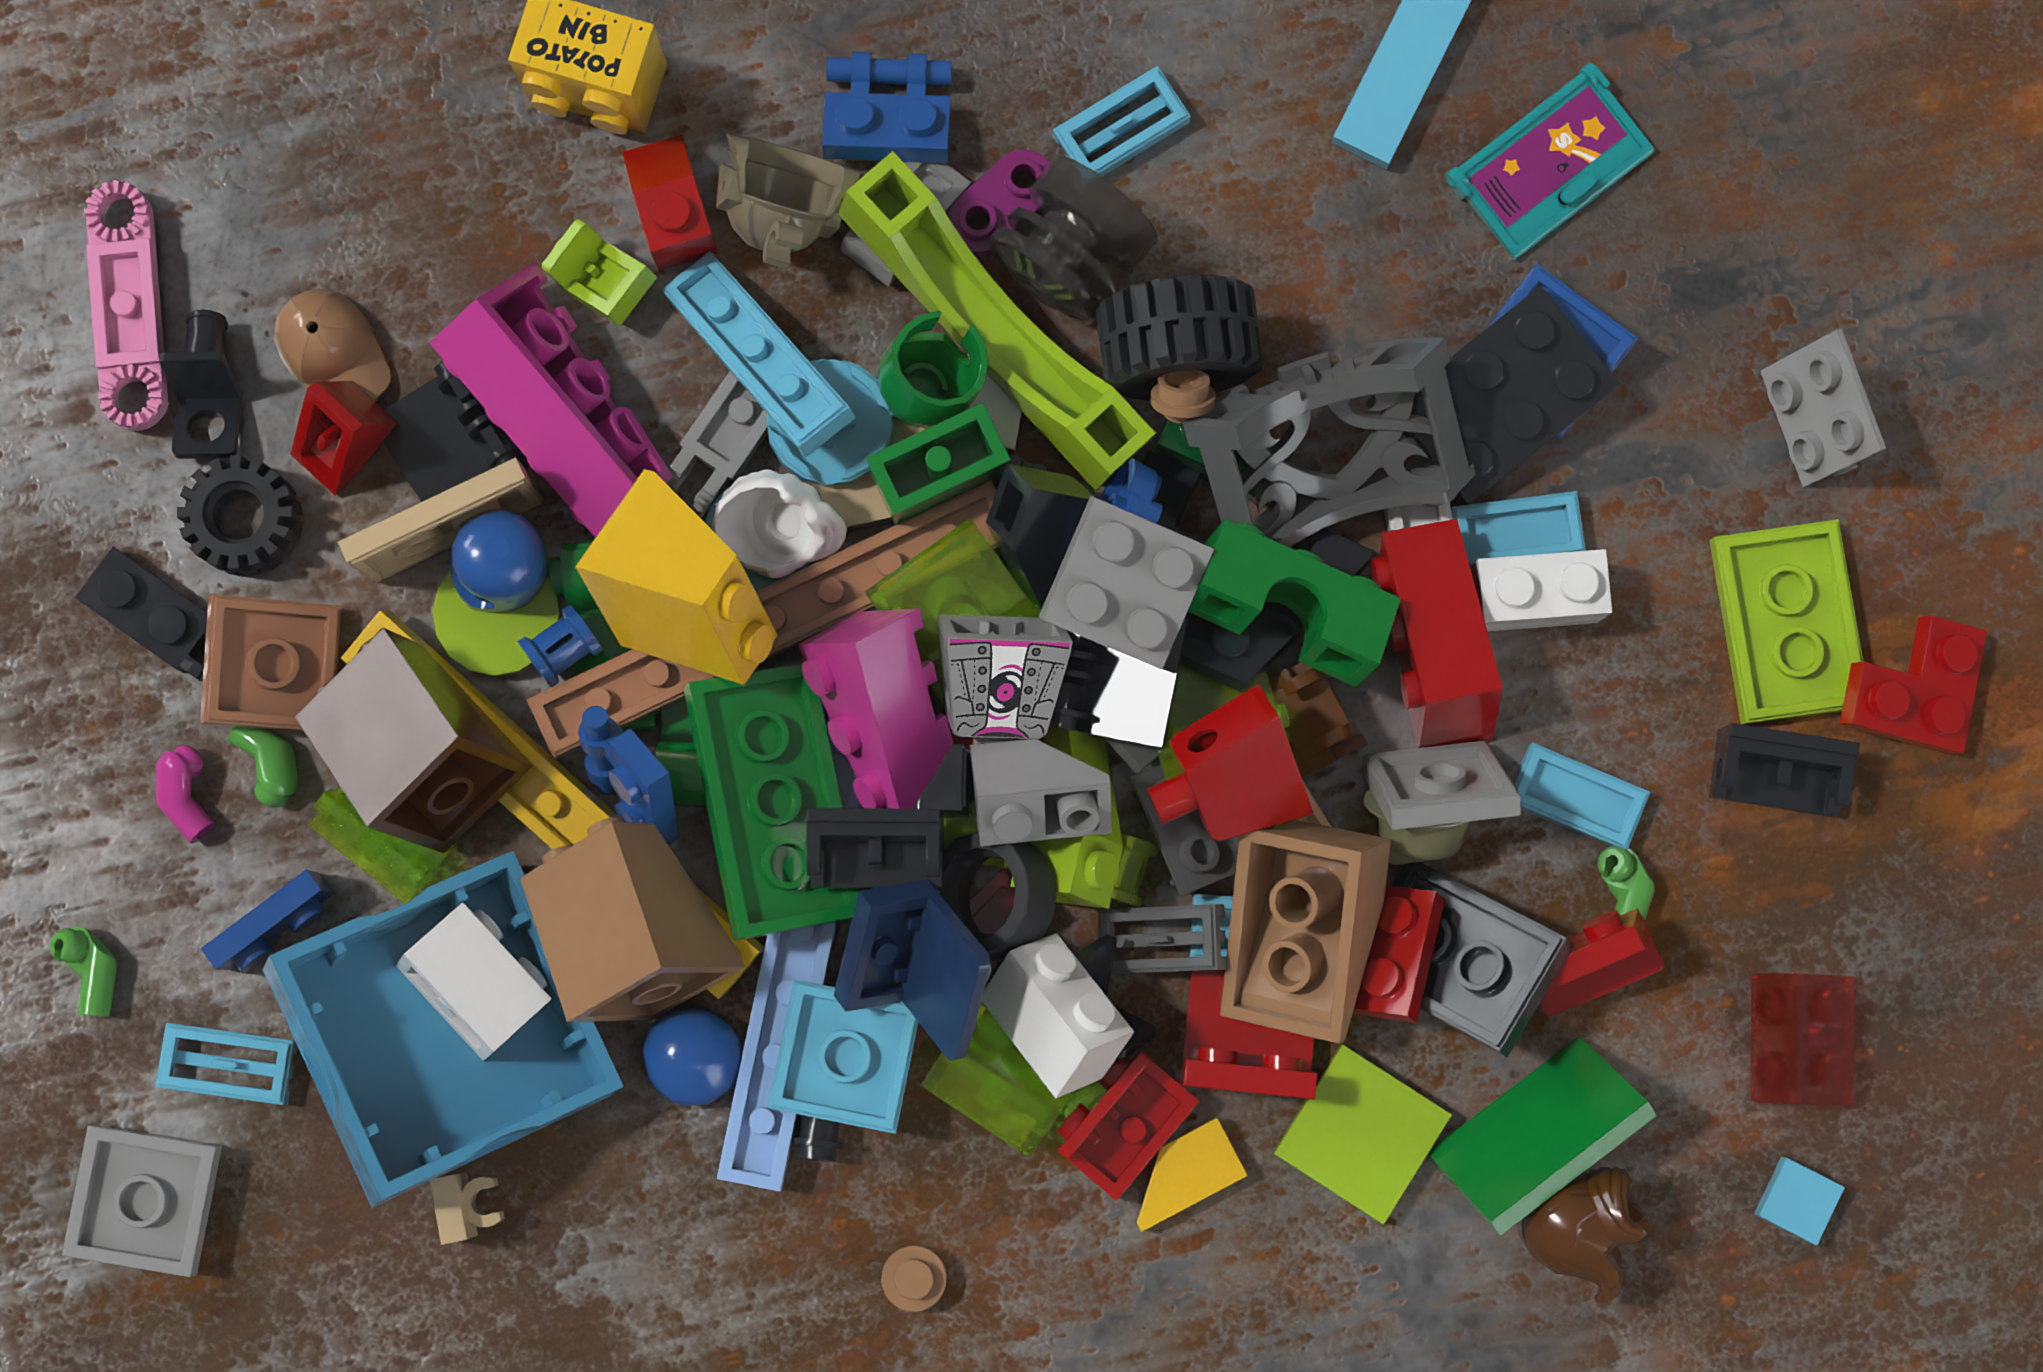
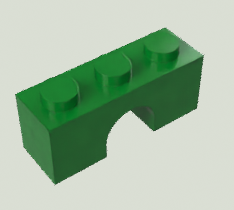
(1341, 614)

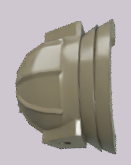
(780, 196)

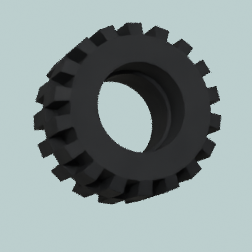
(1179, 327)

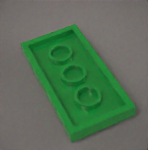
(760, 769)

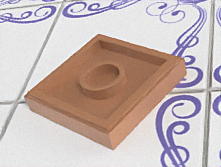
(266, 660)

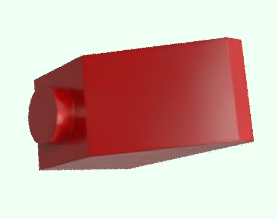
(669, 202)

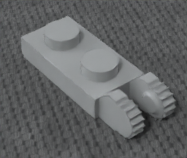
(722, 439)

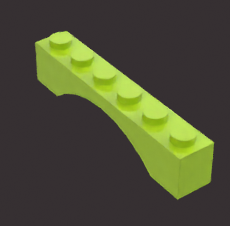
(930, 258)

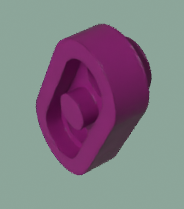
(995, 197)

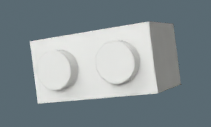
(1543, 589)
(474, 979)
(1056, 1015)

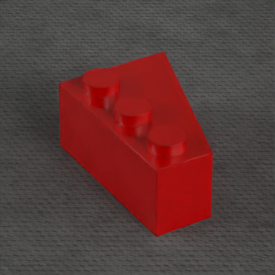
(1439, 635)

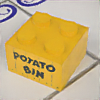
(588, 63)

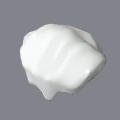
(777, 523)

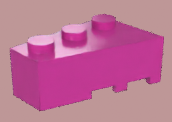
(879, 704)

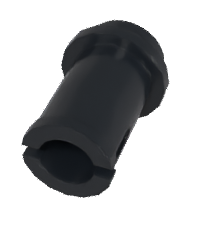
(818, 1139)

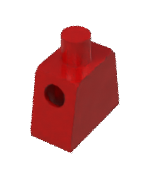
(1234, 771)

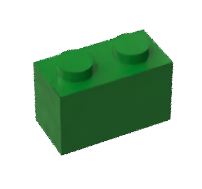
(938, 463)

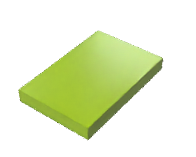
(1787, 619)

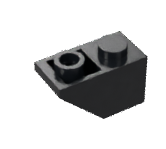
(1034, 525)

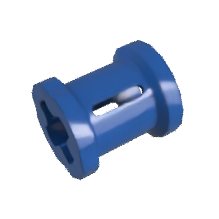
(541, 645)

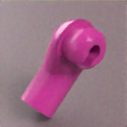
(174, 792)

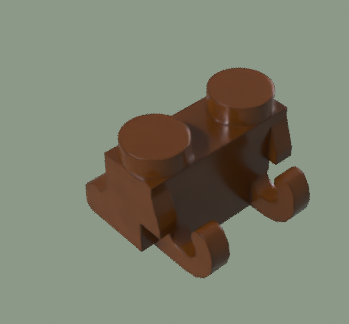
(1316, 718)

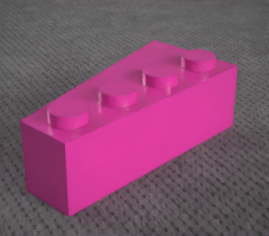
(548, 396)

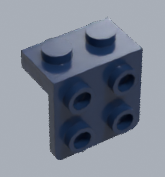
(917, 952)

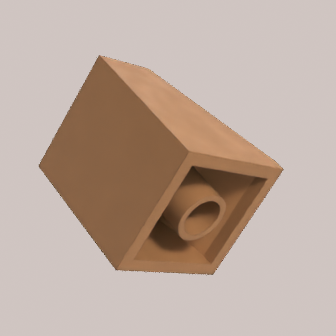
(625, 925)

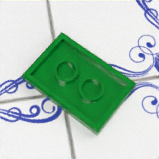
(1541, 1135)

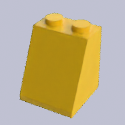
(675, 586)

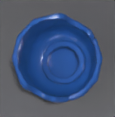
(691, 1055)

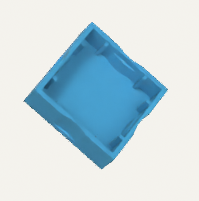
(397, 1073)

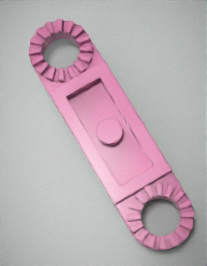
(125, 305)

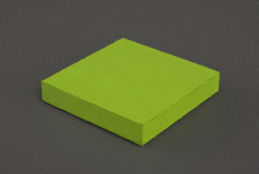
(1362, 1134)

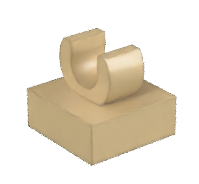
(457, 1208)

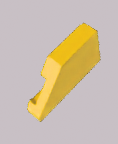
(1189, 1172)

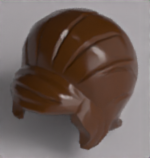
(1583, 1225)

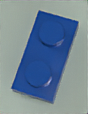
(249, 938)

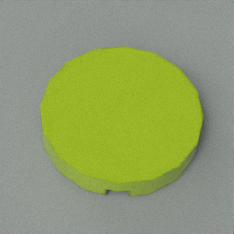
(488, 640)

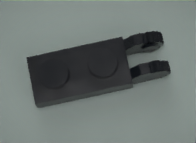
(147, 611)

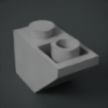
(1036, 793)

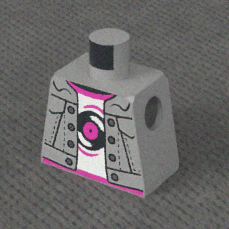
(1001, 675)

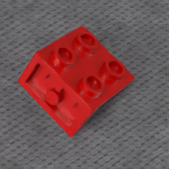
(1238, 1053)

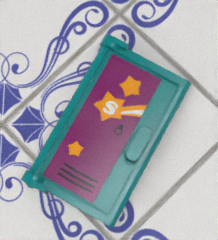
(1566, 145)

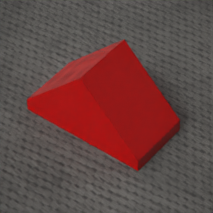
(338, 432)

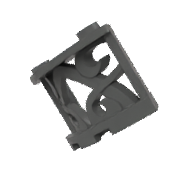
(1391, 377)

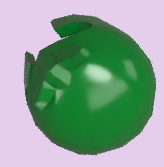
(928, 376)

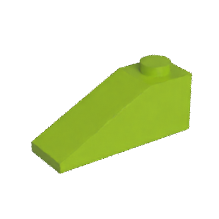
(1084, 865)

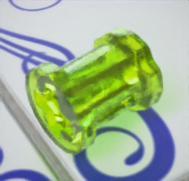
(1131, 870)

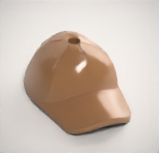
(340, 348)

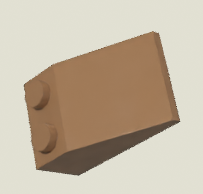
(1302, 926)

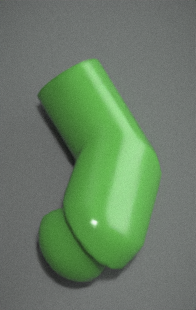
(274, 763)
(1626, 879)
(92, 963)

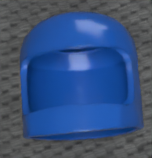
(498, 560)

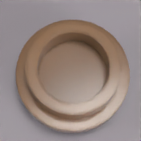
(1183, 395)
(914, 1278)

